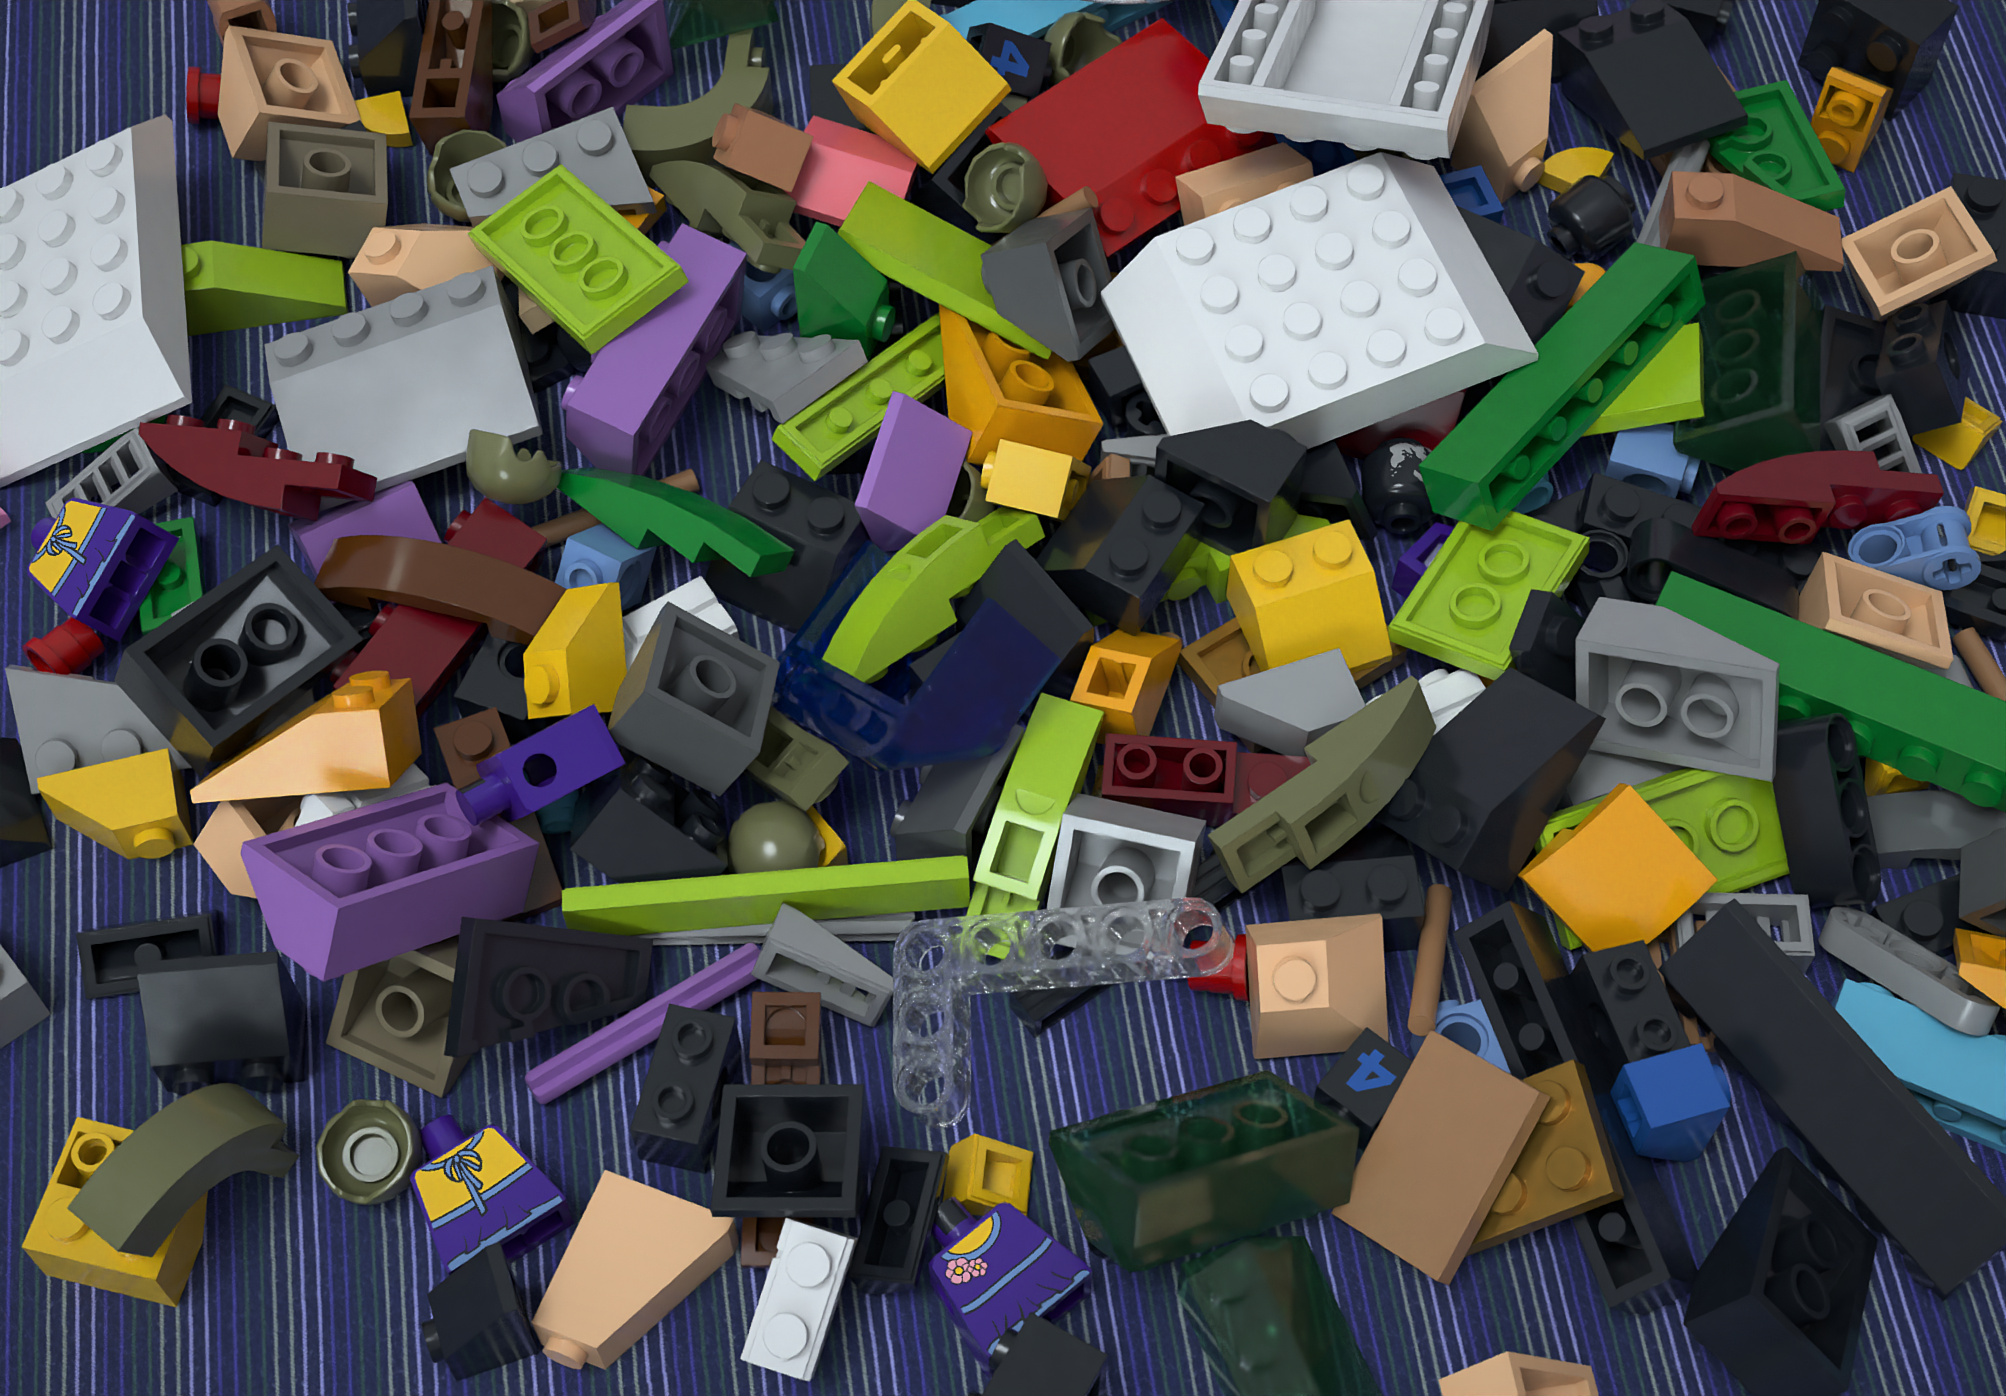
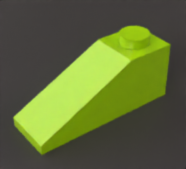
(255, 287)

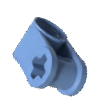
(1915, 550)

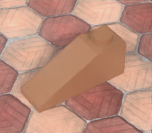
(761, 146)
(1744, 223)

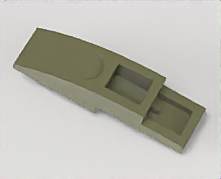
(734, 205)
(1325, 805)

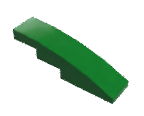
(660, 514)

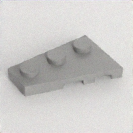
(588, 147)
(783, 369)
(77, 723)

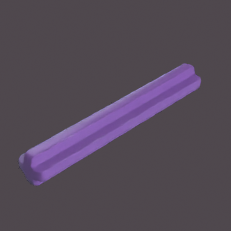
(640, 1025)

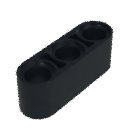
(1667, 546)
(1825, 812)

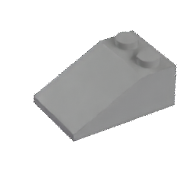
(1676, 691)

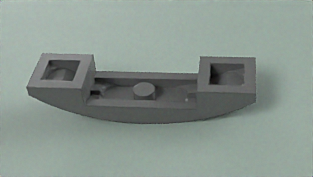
(1927, 825)

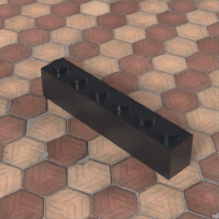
(1543, 1024)

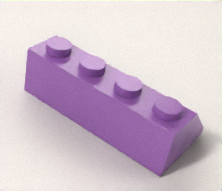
(655, 366)
(385, 879)

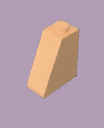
(627, 1270)

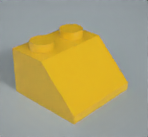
(1310, 599)

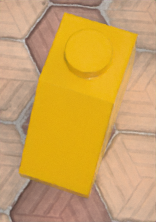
(1034, 480)
(577, 654)
(124, 804)

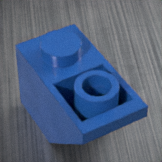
(1672, 1103)

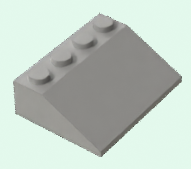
(406, 381)

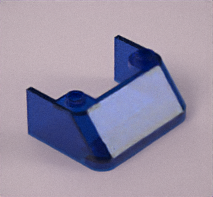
(955, 714)

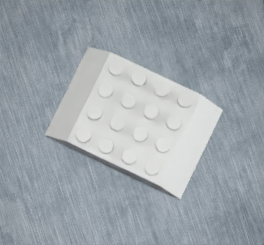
(1349, 71)
(91, 299)
(1317, 306)

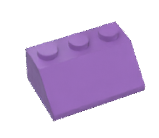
(599, 68)

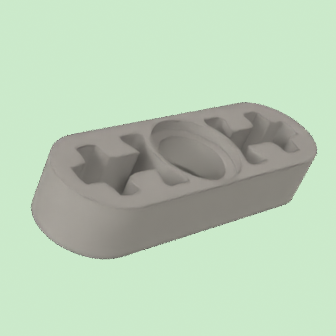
(1907, 970)

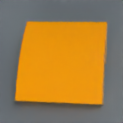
(1617, 874)

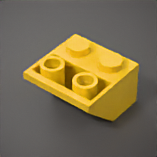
(920, 85)
(75, 1253)

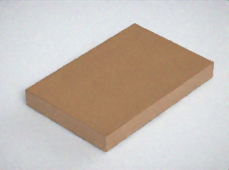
(1441, 1156)

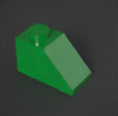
(840, 292)

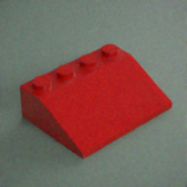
(1126, 133)

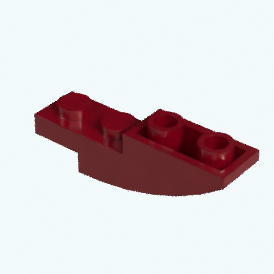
(255, 469)
(1802, 492)
(1191, 775)

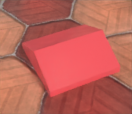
(841, 165)

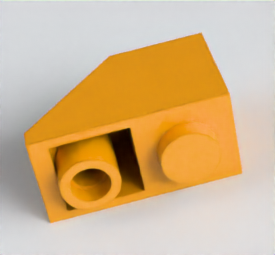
(1849, 116)
(1127, 680)

